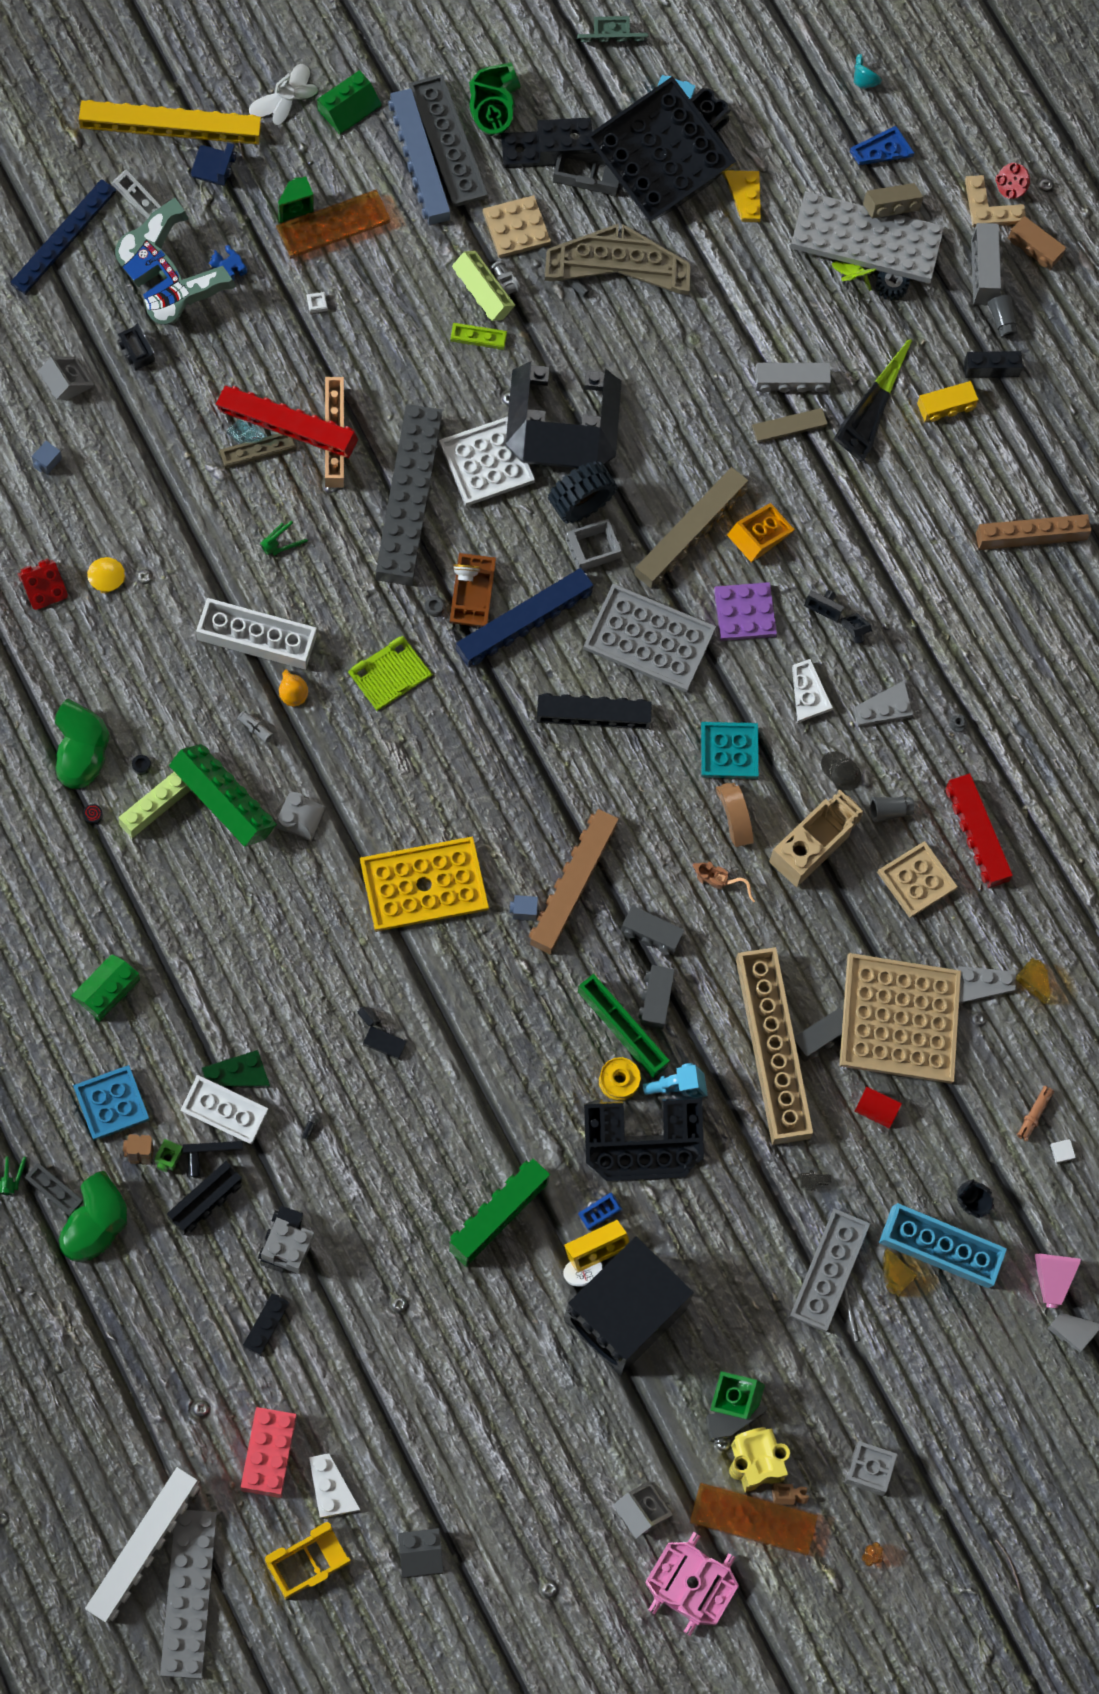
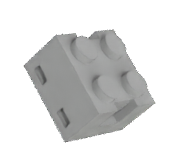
(287, 1246)
(871, 1468)

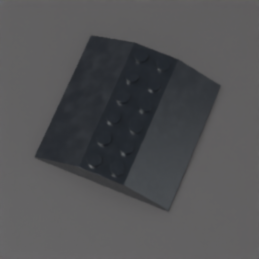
(661, 150)

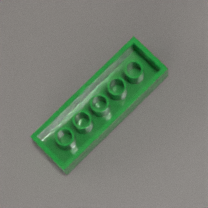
(222, 794)
(498, 1212)

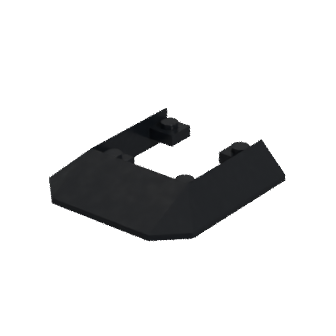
(561, 443)

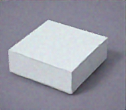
(317, 302)
(1062, 1151)

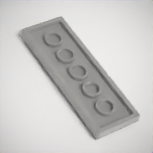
(829, 1270)

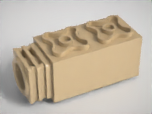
(816, 838)

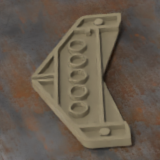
(629, 255)

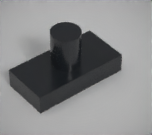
(824, 604)
(856, 626)

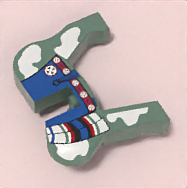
(143, 259)

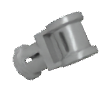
(505, 278)

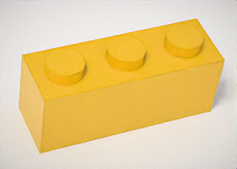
(947, 402)
(596, 1246)

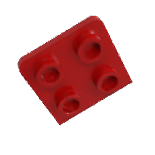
(43, 584)

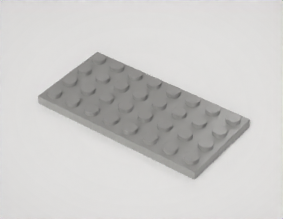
(850, 235)

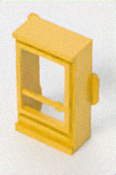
(328, 1545)

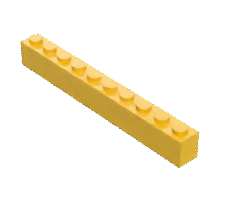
(170, 122)

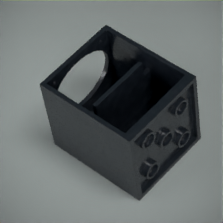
(628, 1305)

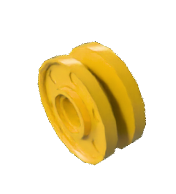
(624, 1068)

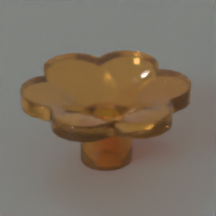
(873, 1554)

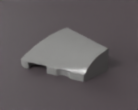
(1074, 1330)

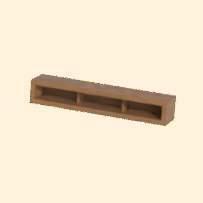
(1033, 532)

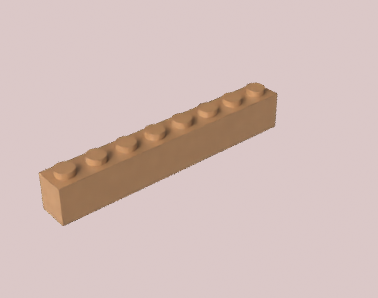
(573, 882)

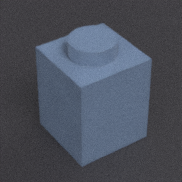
(46, 457)
(524, 908)

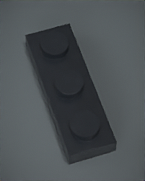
(266, 1324)

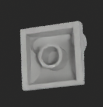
(300, 816)

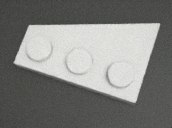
(809, 693)
(330, 1488)

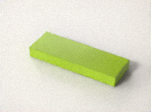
(478, 336)

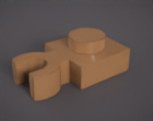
(787, 1495)

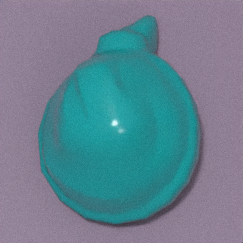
(864, 77)

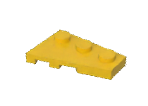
(746, 193)

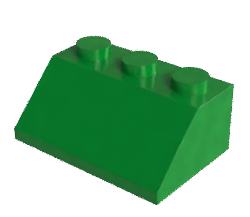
(348, 102)
(106, 986)

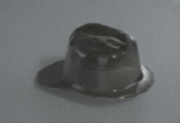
(841, 770)

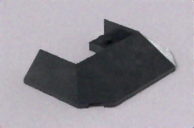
(647, 1156)

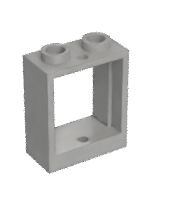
(603, 526)

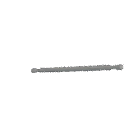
(850, 1314)

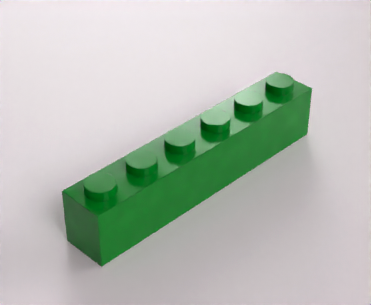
(623, 1026)

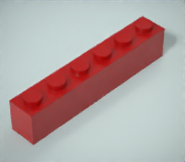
(979, 831)

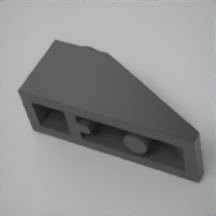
(724, 1427)

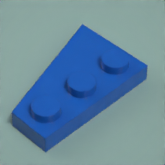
(882, 147)

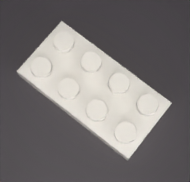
(224, 1109)

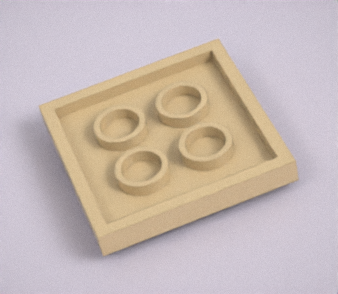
(516, 226)
(917, 879)

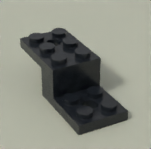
(546, 143)

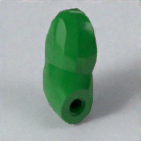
(493, 99)
(83, 747)
(96, 1222)

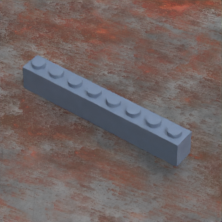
(420, 158)

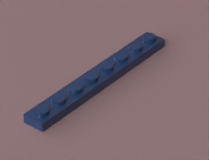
(63, 237)

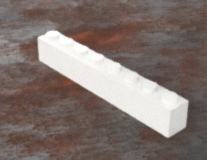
(142, 1545)

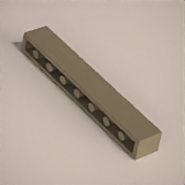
(691, 527)

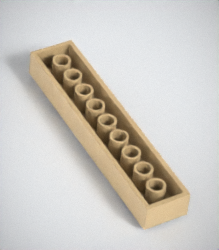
(774, 1046)

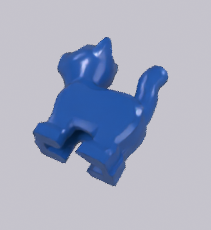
(231, 264)

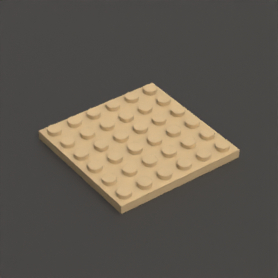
(900, 1018)

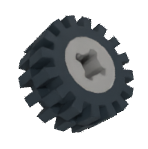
(889, 288)

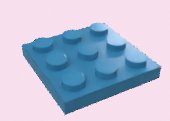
(111, 1102)

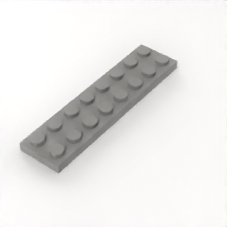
(188, 1595)

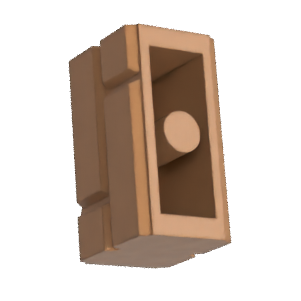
(138, 1149)

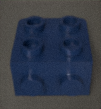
(214, 164)

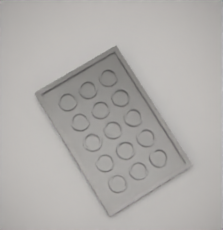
(649, 637)

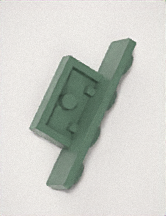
(612, 28)

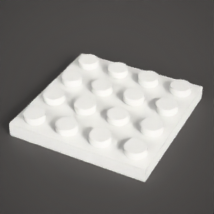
(483, 462)

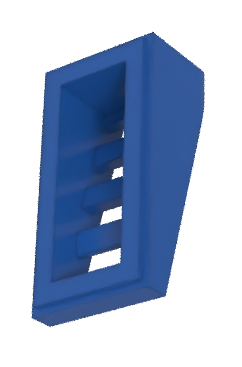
(615, 1203)

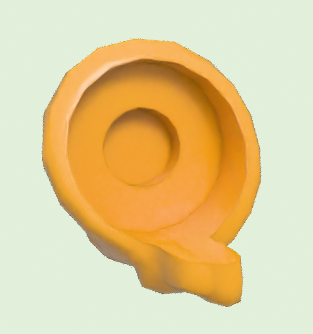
(292, 689)

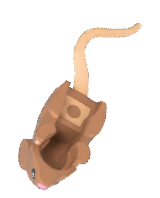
(717, 876)

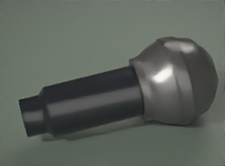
(313, 1117)

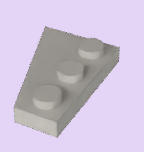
(885, 707)
(983, 983)

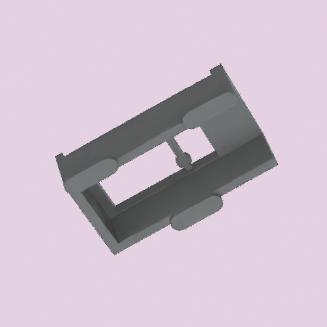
(608, 184)

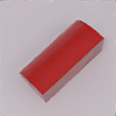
(878, 1107)

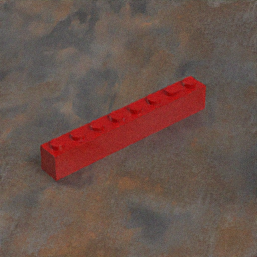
(287, 421)

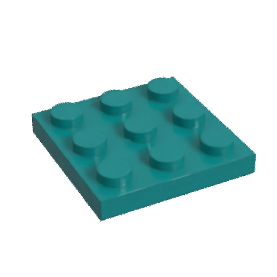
(729, 750)

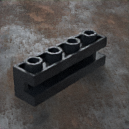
(204, 1198)

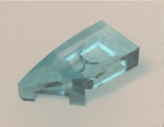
(243, 433)

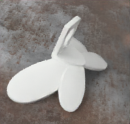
(280, 102)

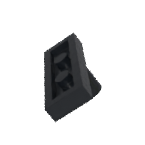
(193, 1151)

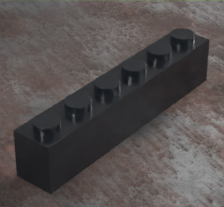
(594, 711)

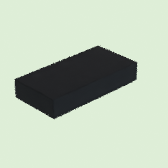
(384, 1042)

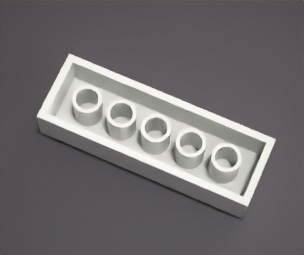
(256, 633)

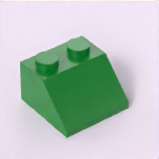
(296, 200)
(737, 1395)

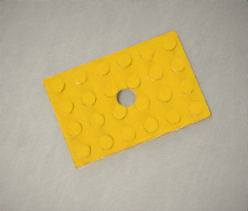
(449, 866)

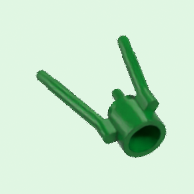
(270, 543)
(7, 1185)

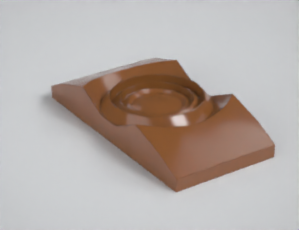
(473, 597)

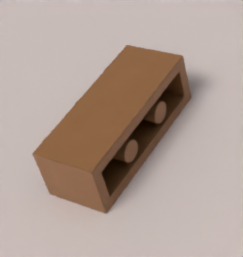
(1036, 243)

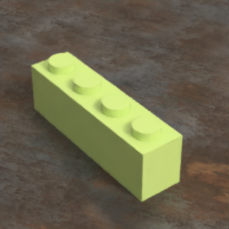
(483, 285)
(153, 805)

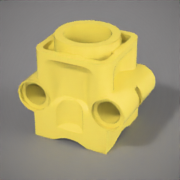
(756, 1454)

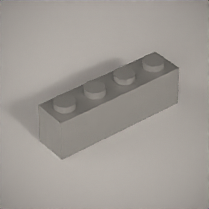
(792, 377)

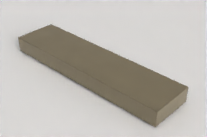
(789, 425)
(256, 450)

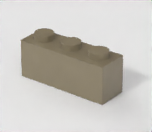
(893, 200)

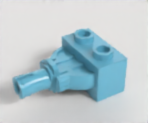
(688, 1081)

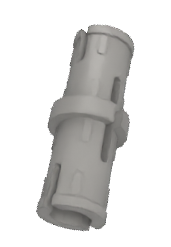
(255, 726)

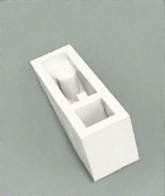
(135, 194)

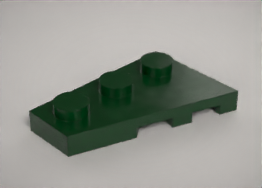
(239, 1071)

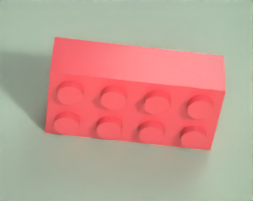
(268, 1452)

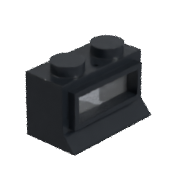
(136, 347)

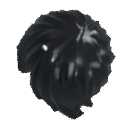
(975, 1198)

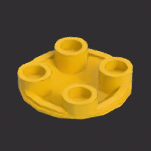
(106, 574)

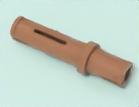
(1032, 1118)

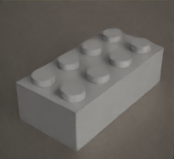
(986, 263)

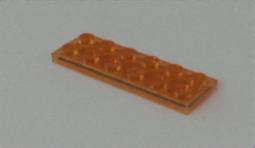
(333, 224)
(753, 1519)

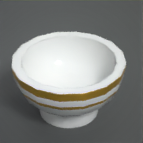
(466, 572)

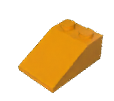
(760, 532)

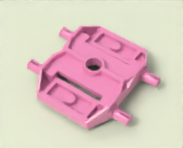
(680, 1595)

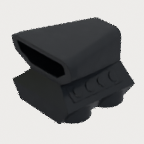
(711, 108)

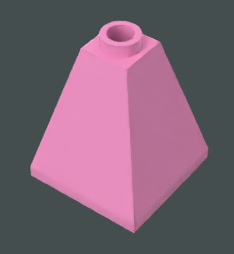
(1055, 1277)

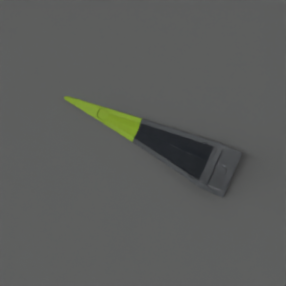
(861, 425)

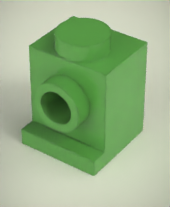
(168, 1149)

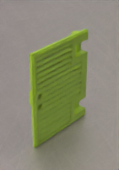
(390, 673)

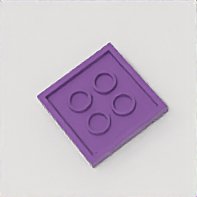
(745, 611)

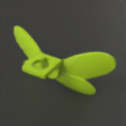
(853, 271)

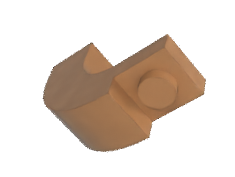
(737, 814)

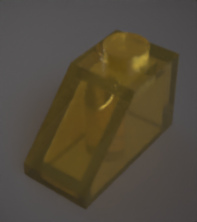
(1035, 979)
(896, 1273)

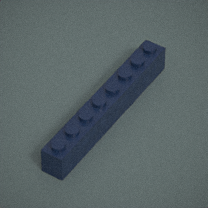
(524, 617)

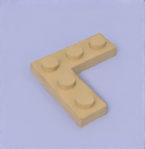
(979, 207)

